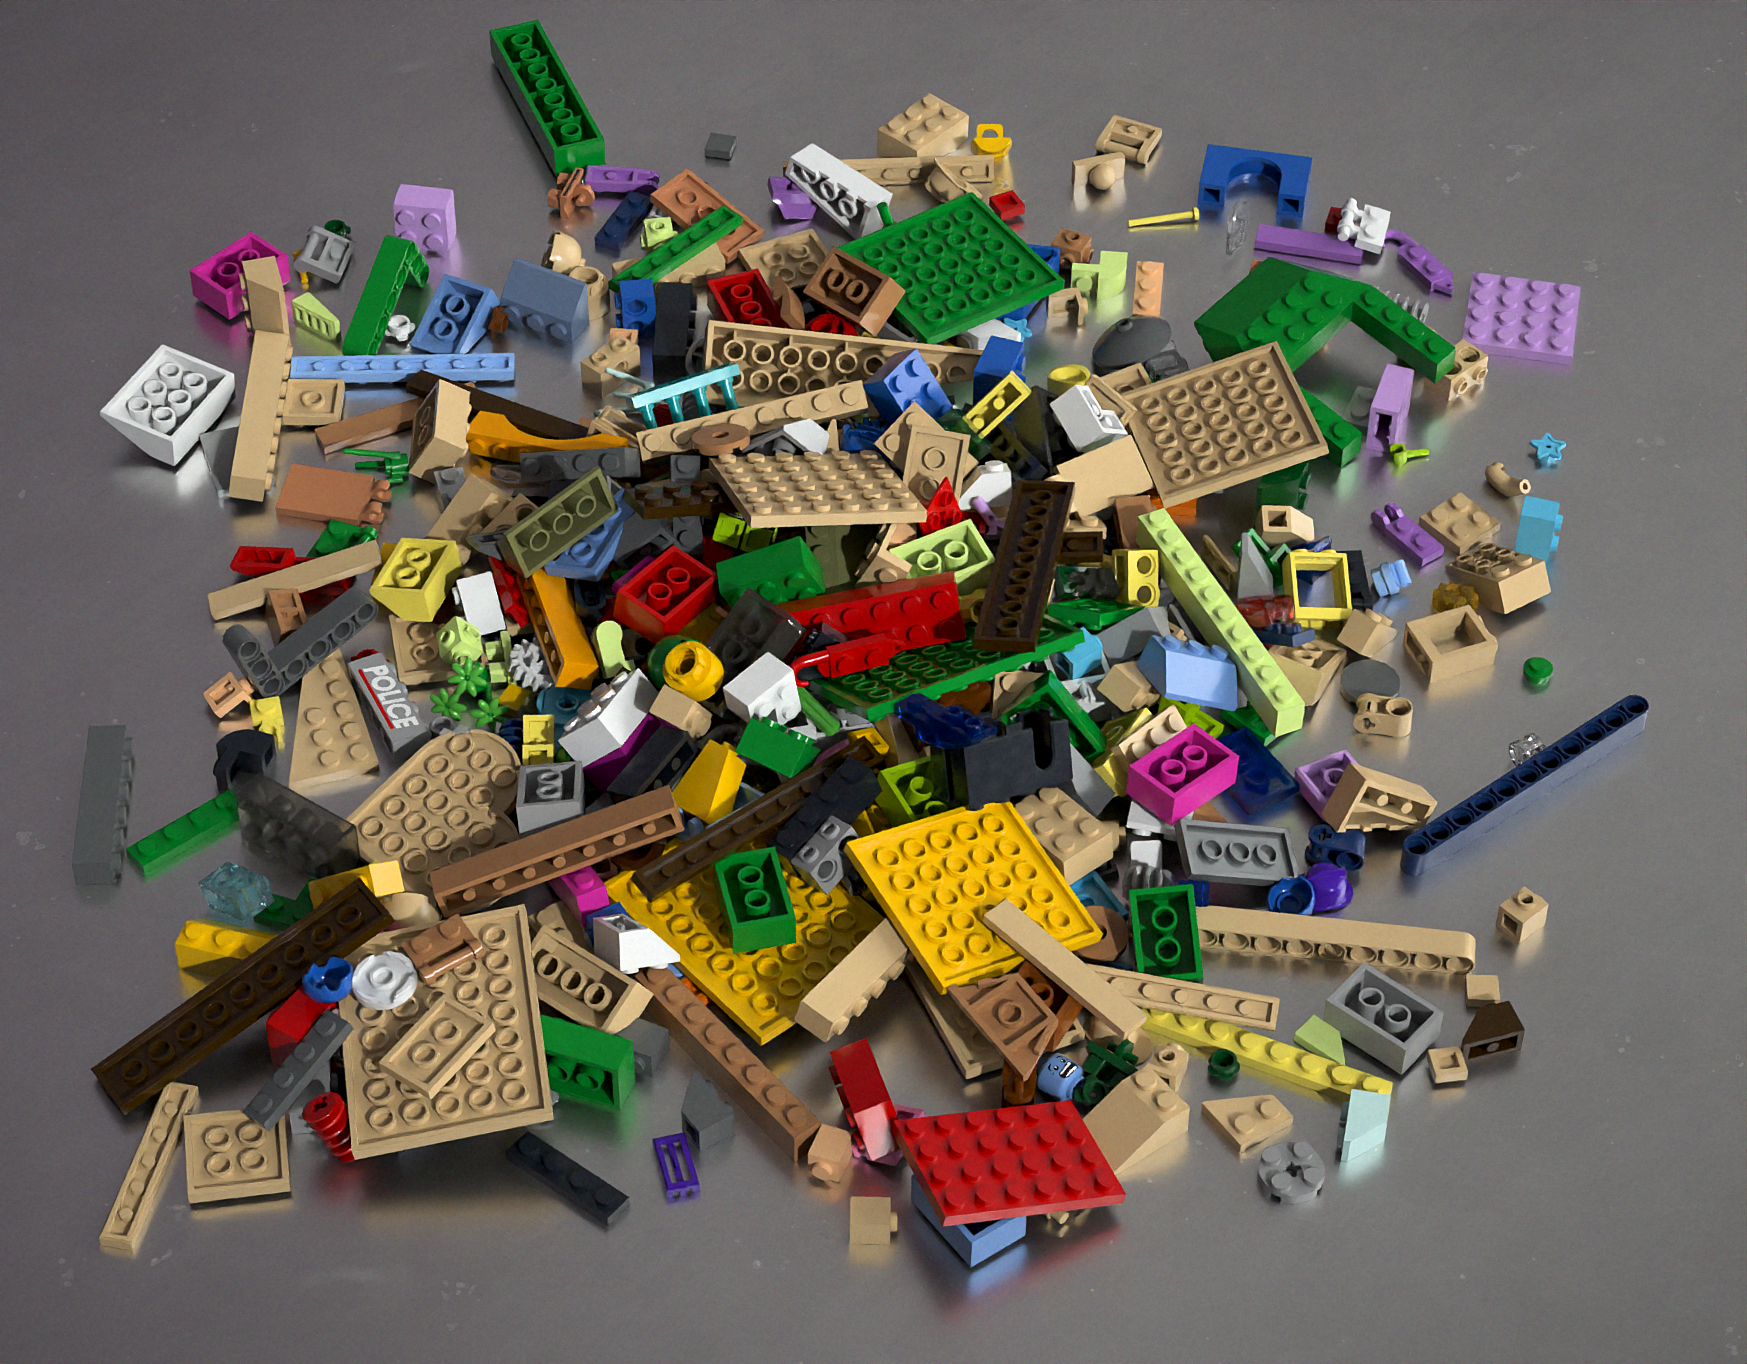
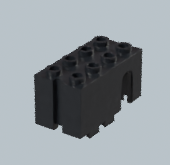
(1022, 760)

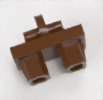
(1014, 1090)

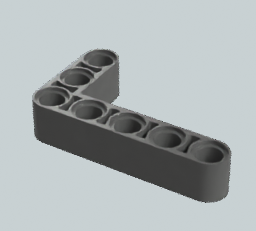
(302, 650)

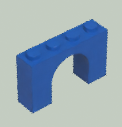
(1228, 164)

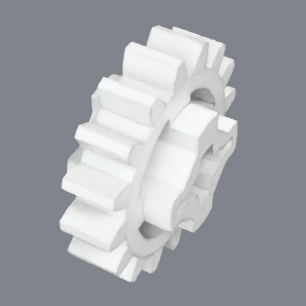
(530, 665)

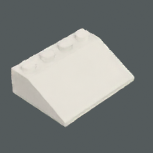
(170, 403)

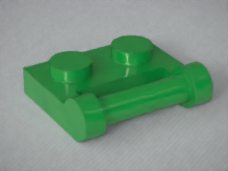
(341, 536)

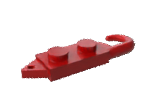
(509, 591)
(849, 657)

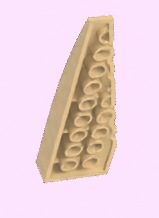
(794, 362)

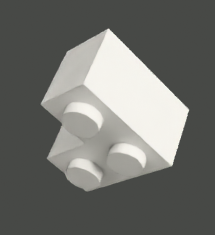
(1085, 421)
(479, 602)
(764, 690)

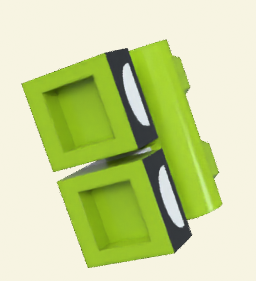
(735, 531)

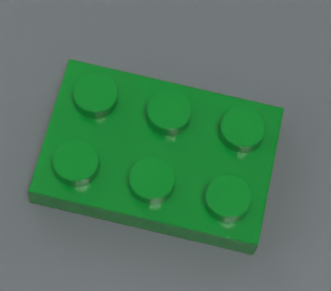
(1092, 612)

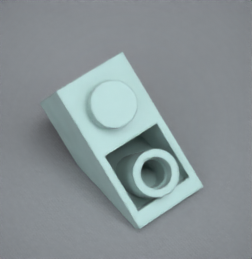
(1365, 1123)

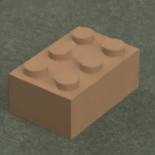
(854, 291)

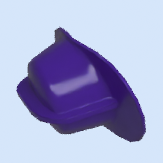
(1329, 886)

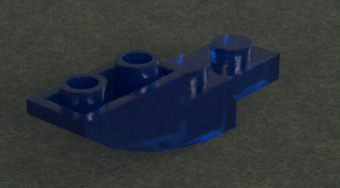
(943, 726)

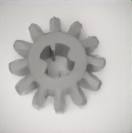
(1146, 877)

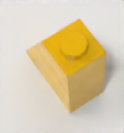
(710, 783)

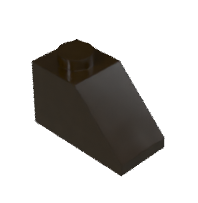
(1492, 1033)

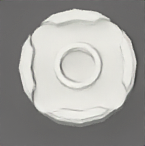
(384, 980)

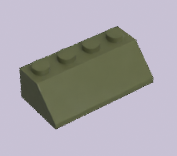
(558, 524)

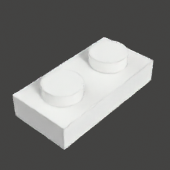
(1359, 408)

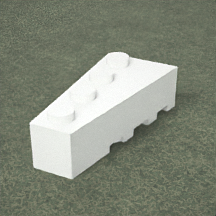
(838, 190)

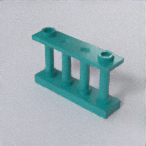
(694, 383)

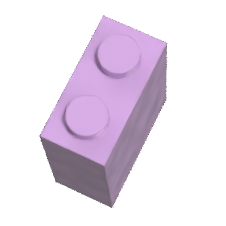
(1389, 408)

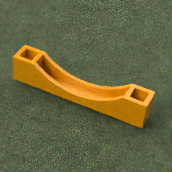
(497, 438)

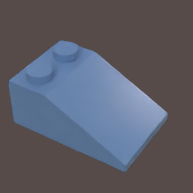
(455, 317)

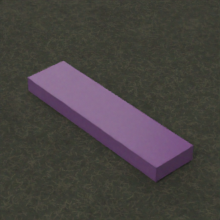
(1307, 244)

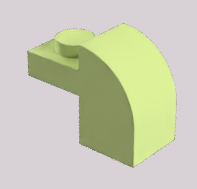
(1106, 278)

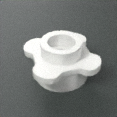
(399, 327)

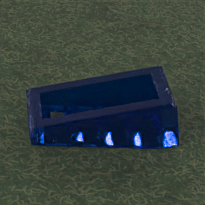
(1201, 891)

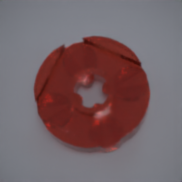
(1263, 612)

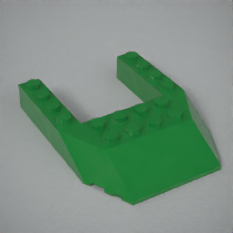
(1305, 310)

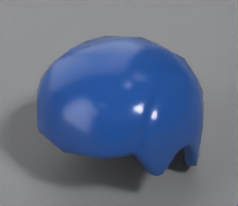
(1291, 896)
(329, 982)

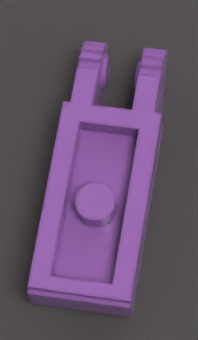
(621, 179)
(1407, 534)

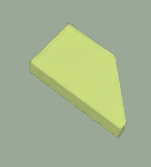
(1321, 1039)

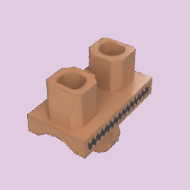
(570, 193)

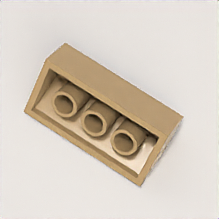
(584, 984)

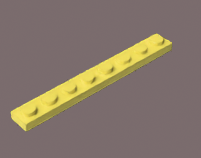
(1266, 1054)

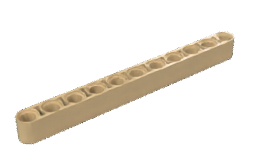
(1334, 939)

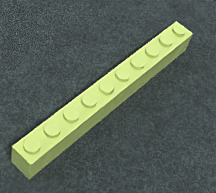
(1221, 623)

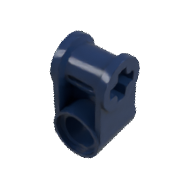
(1341, 848)

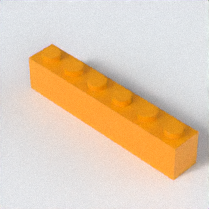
(559, 630)

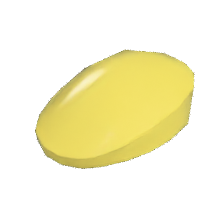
(1065, 377)

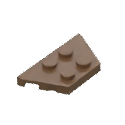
(1009, 1018)

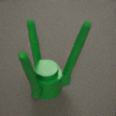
(393, 463)

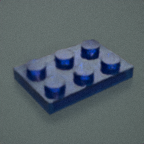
(1260, 776)

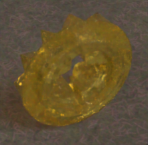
(1443, 597)

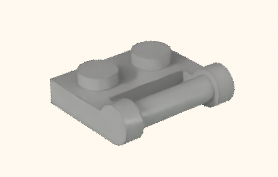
(333, 257)

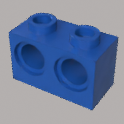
(636, 307)

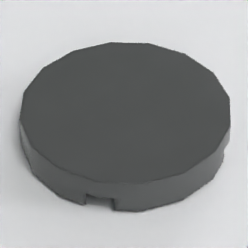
(1369, 677)

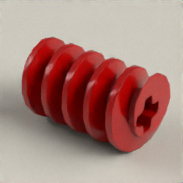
(330, 1120)

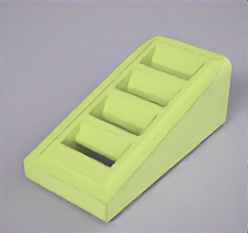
(316, 317)

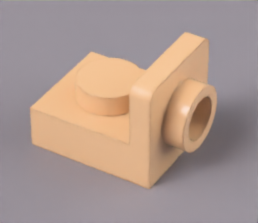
(228, 693)

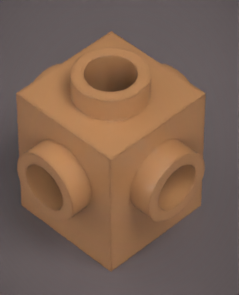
(1074, 248)

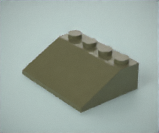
(840, 552)

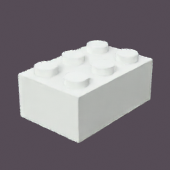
(608, 717)

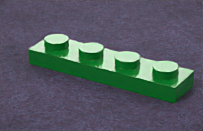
(184, 832)

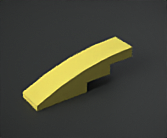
(538, 739)

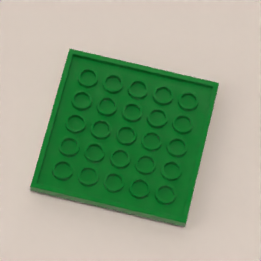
(955, 268)

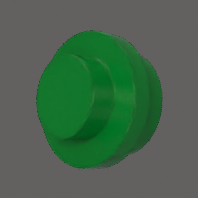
(1537, 670)

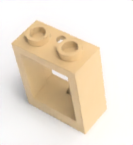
(1456, 662)

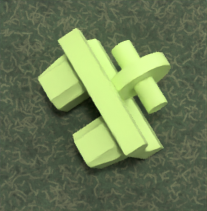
(497, 652)

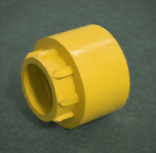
(693, 670)

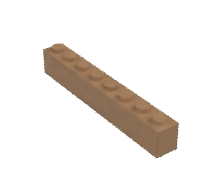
(556, 851)
(730, 1063)

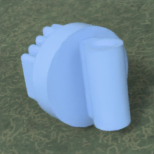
(1390, 577)

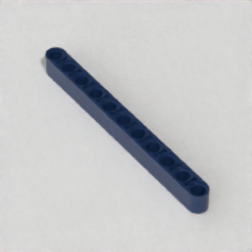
(1523, 785)

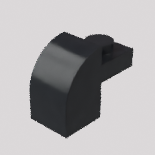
(242, 751)

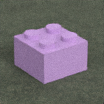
(425, 216)

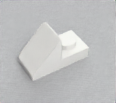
(1144, 850)

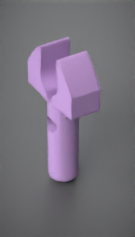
(988, 516)

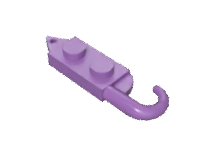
(1421, 263)

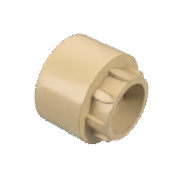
(597, 290)

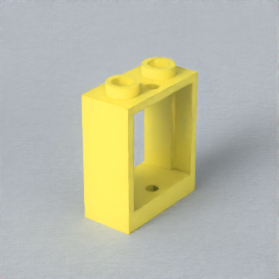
(1325, 560)

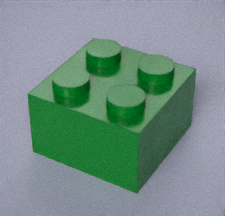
(772, 747)

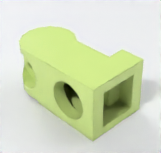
(609, 649)

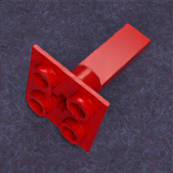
(941, 510)

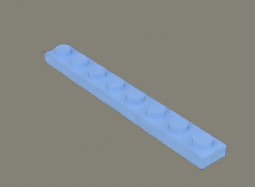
(404, 367)

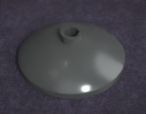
(1131, 342)

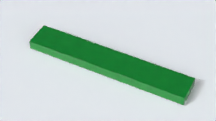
(681, 247)

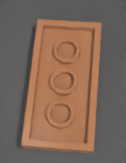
(690, 199)

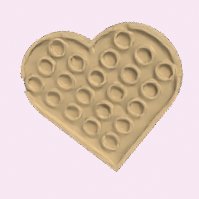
(441, 808)

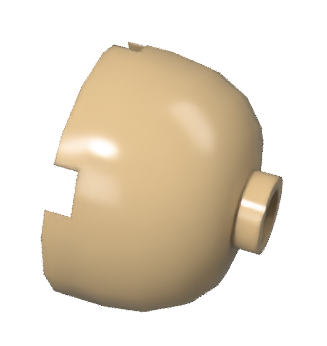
(563, 254)
(410, 910)

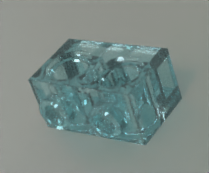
(236, 891)

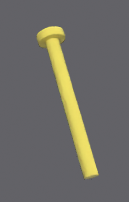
(1162, 218)

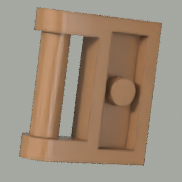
(438, 943)

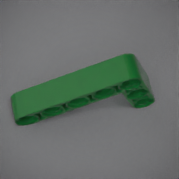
(396, 263)

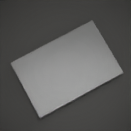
(219, 454)

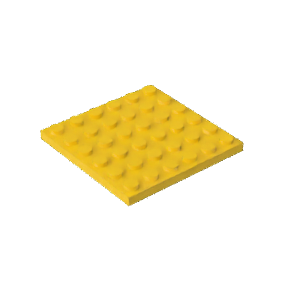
(952, 870)

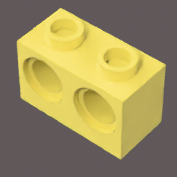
(1134, 579)

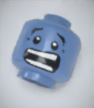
(1059, 1077)

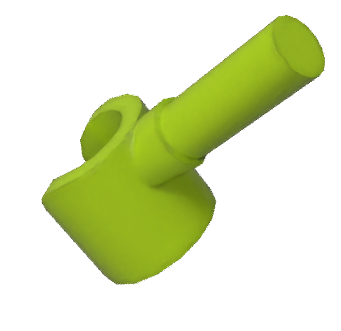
(1400, 453)

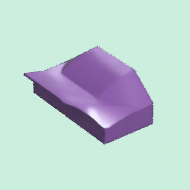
(791, 199)

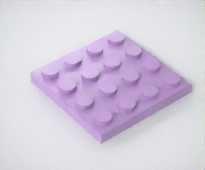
(1522, 317)

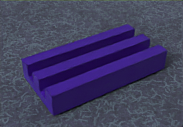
(680, 1186)

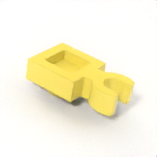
(267, 716)

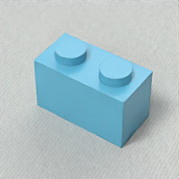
(1537, 528)

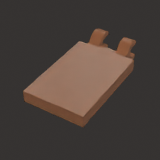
(332, 494)

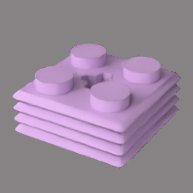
(1320, 778)

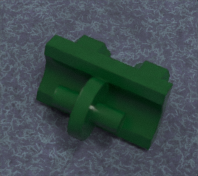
(1101, 1059)

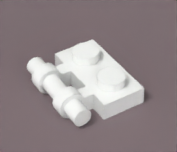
(1371, 228)

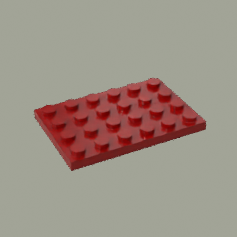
(1007, 1162)

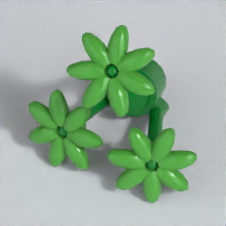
(474, 679)

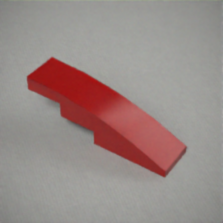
(265, 560)

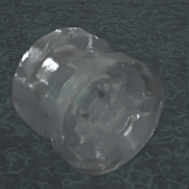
(1524, 750)

